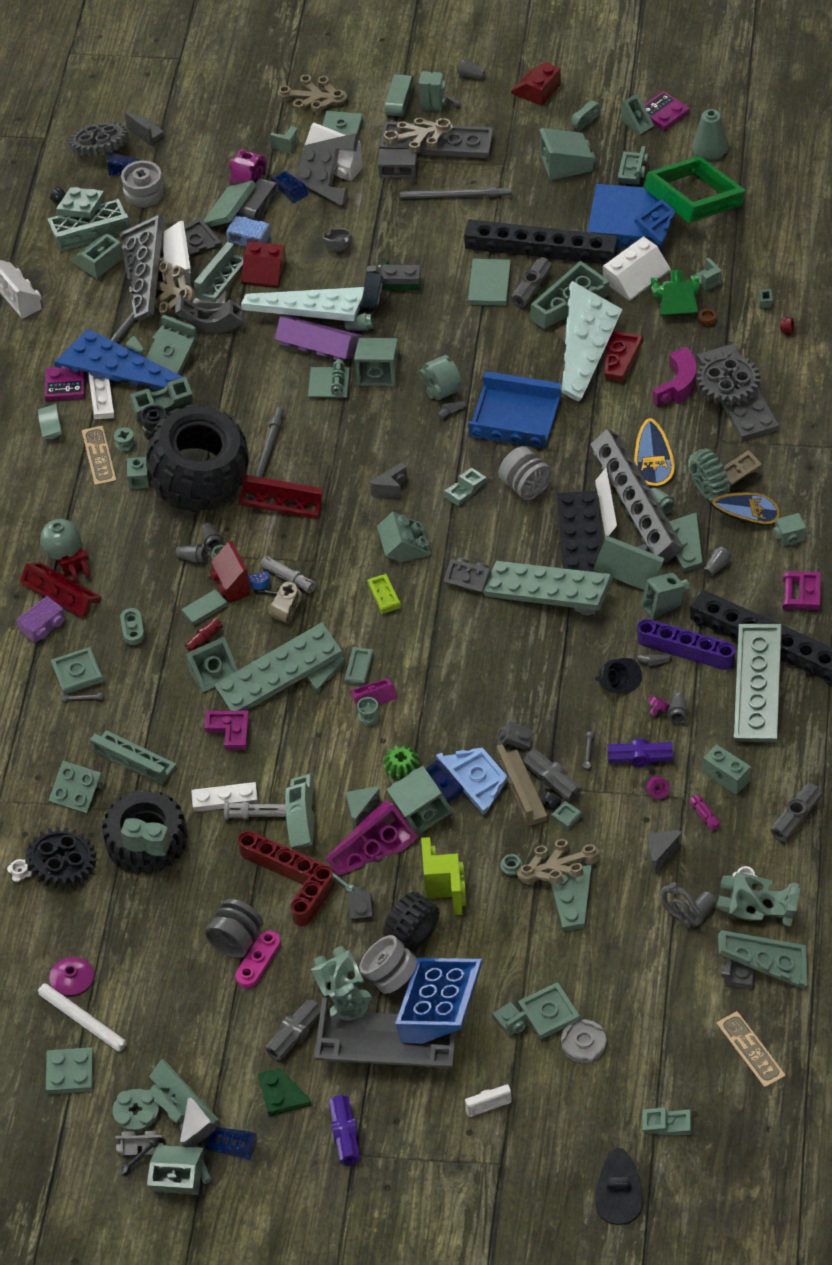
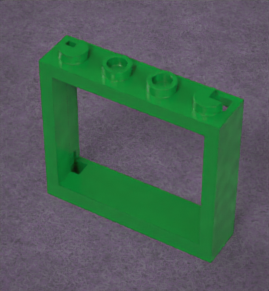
(730, 194)

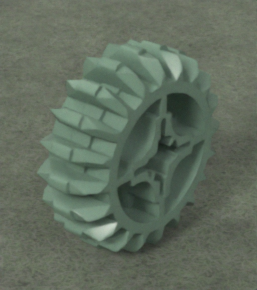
(708, 474)

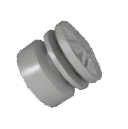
(525, 473)

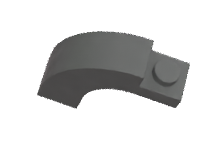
(210, 320)

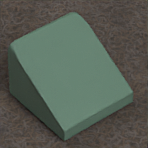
(135, 346)

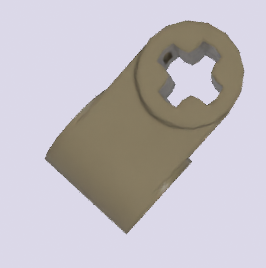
(285, 603)

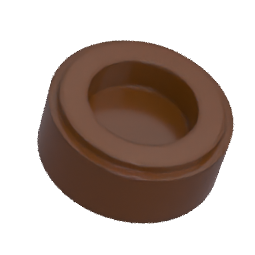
(707, 317)

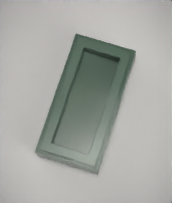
(204, 607)
(358, 666)

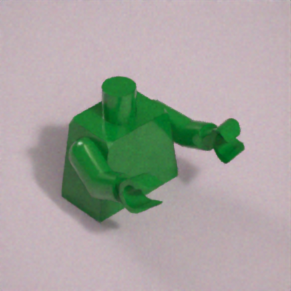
(676, 295)

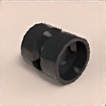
(150, 418)

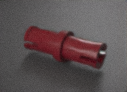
(204, 635)

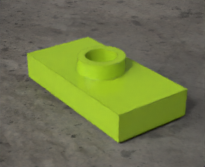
(383, 593)

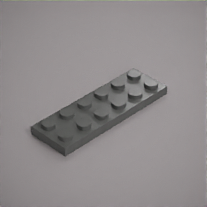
(460, 142)
(751, 417)

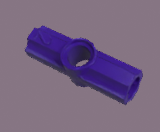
(640, 752)
(344, 1130)

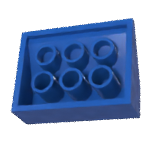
(437, 998)

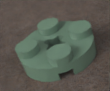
(135, 1099)

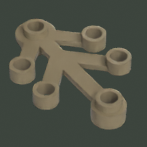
(333, 97)
(418, 130)
(171, 289)
(555, 864)

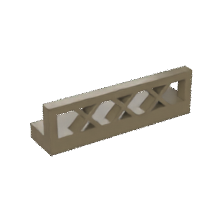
(521, 786)

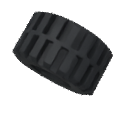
(412, 920)

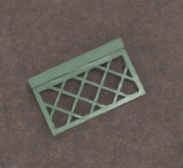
(84, 233)

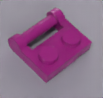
(808, 590)

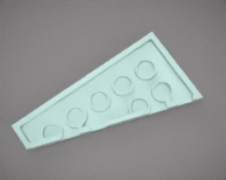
(324, 303)
(587, 333)

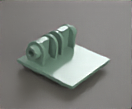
(329, 381)
(75, 786)

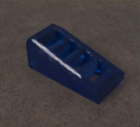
(117, 163)
(292, 187)
(237, 1151)

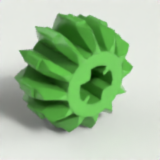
(400, 762)

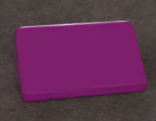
(381, 691)

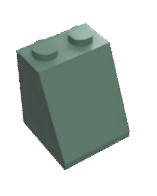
(565, 153)
(376, 361)
(420, 800)

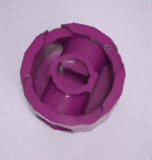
(247, 167)

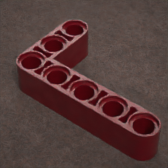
(293, 869)

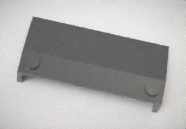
(376, 1041)

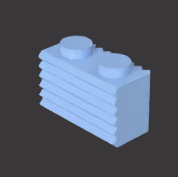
(244, 230)

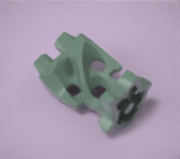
(743, 895)
(348, 1000)

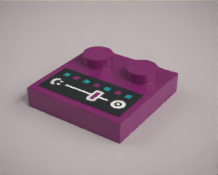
(666, 110)
(64, 384)

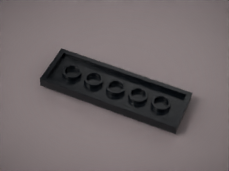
(579, 529)

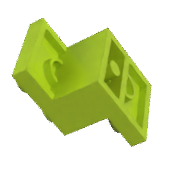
(443, 876)

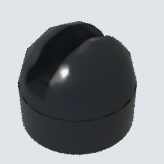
(57, 195)
(550, 798)

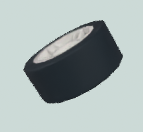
(372, 291)

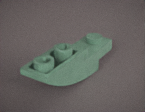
(299, 814)

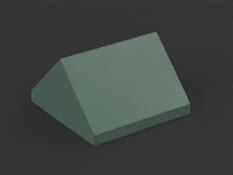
(211, 663)

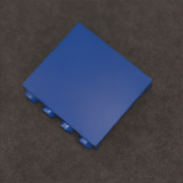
(615, 212)
(516, 410)

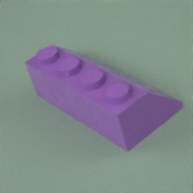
(317, 337)

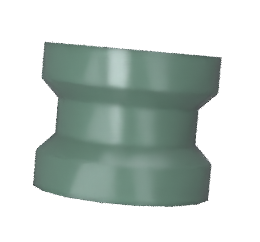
(124, 440)

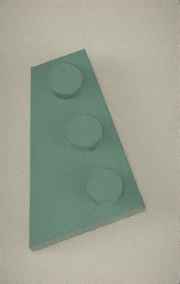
(688, 534)
(572, 899)

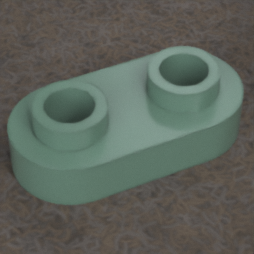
(585, 115)
(132, 628)

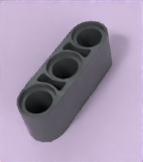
(259, 199)

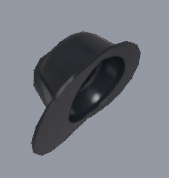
(620, 675)

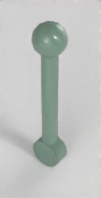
(348, 886)

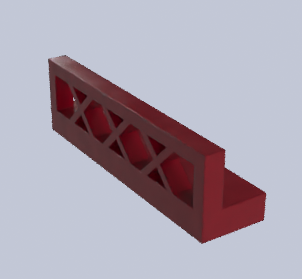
(282, 492)
(59, 588)

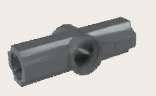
(531, 282)
(552, 775)
(789, 819)
(293, 1030)

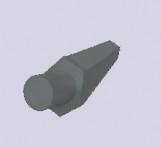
(450, 409)
(654, 659)

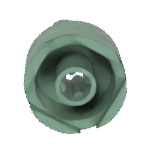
(440, 378)

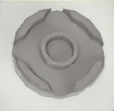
(583, 1041)

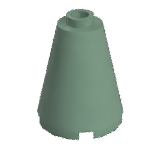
(710, 138)

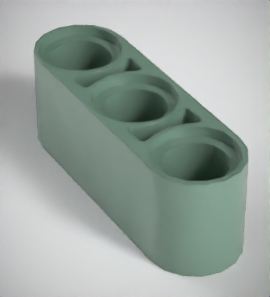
(398, 95)

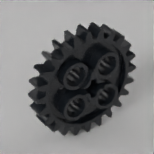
(60, 857)

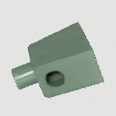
(663, 594)

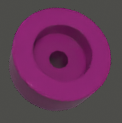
(657, 705)
(657, 787)

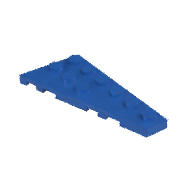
(113, 362)

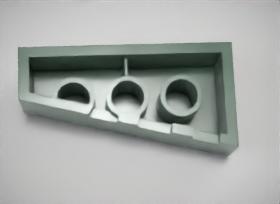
(553, 304)

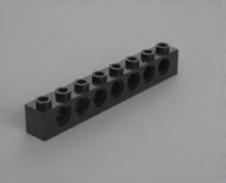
(540, 241)
(796, 648)

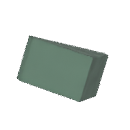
(635, 115)
(362, 803)

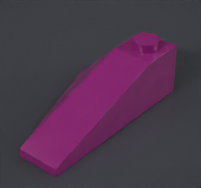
(374, 838)

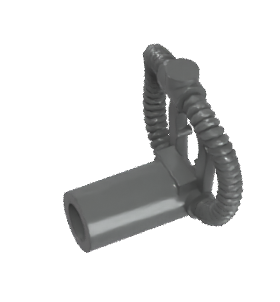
(691, 915)

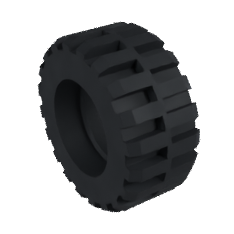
(150, 808)

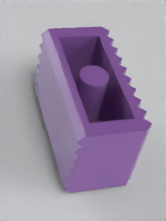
(41, 619)

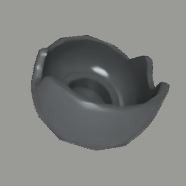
(338, 239)

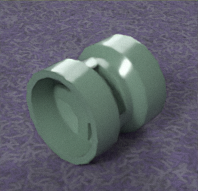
(368, 711)

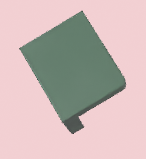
(285, 142)
(710, 276)

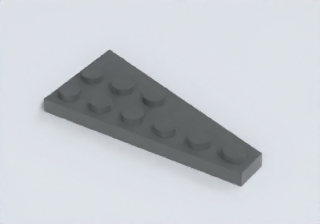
(142, 261)

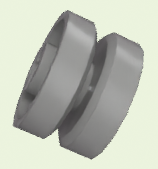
(142, 184)
(388, 964)

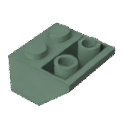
(99, 255)
(403, 538)
(176, 1169)

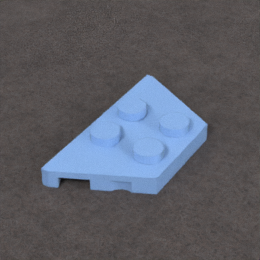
(477, 775)

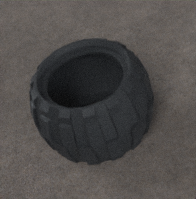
(191, 482)

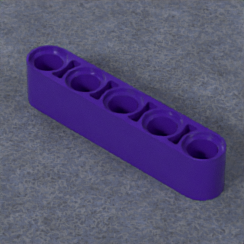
(686, 644)

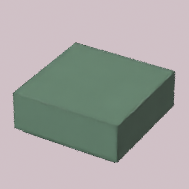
(566, 815)

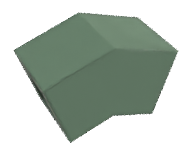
(764, 298)

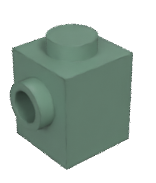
(137, 473)
(790, 530)

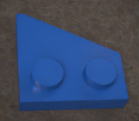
(656, 221)

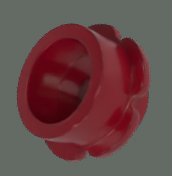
(787, 325)

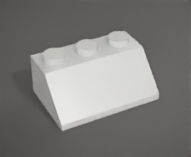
(348, 162)
(175, 250)
(633, 268)
(18, 291)

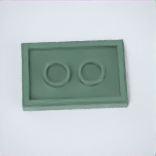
(229, 203)
(489, 282)
(627, 562)

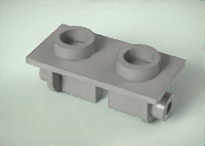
(130, 1142)

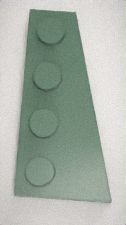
(773, 957)

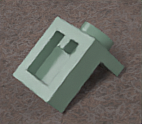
(510, 1019)

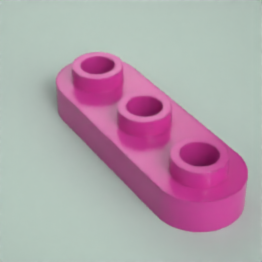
(254, 966)

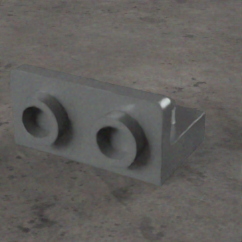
(467, 575)
(737, 974)

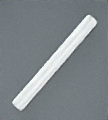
(82, 1017)

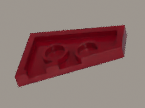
(620, 354)

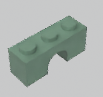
(172, 396)

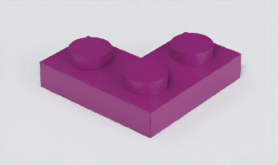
(231, 723)

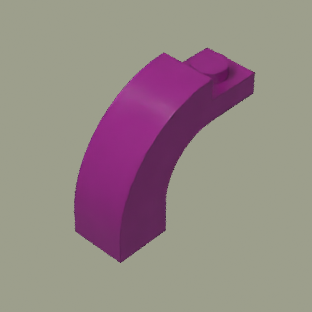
(681, 387)

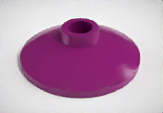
(74, 983)

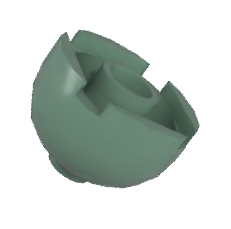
(60, 539)

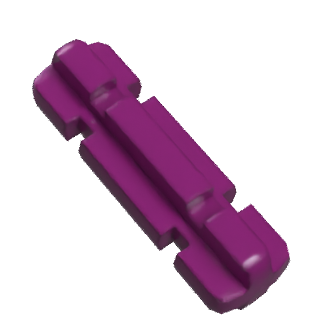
(704, 812)

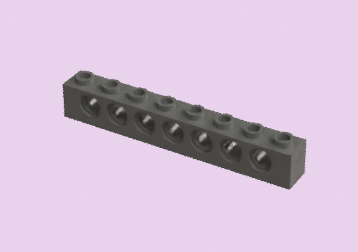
(636, 496)

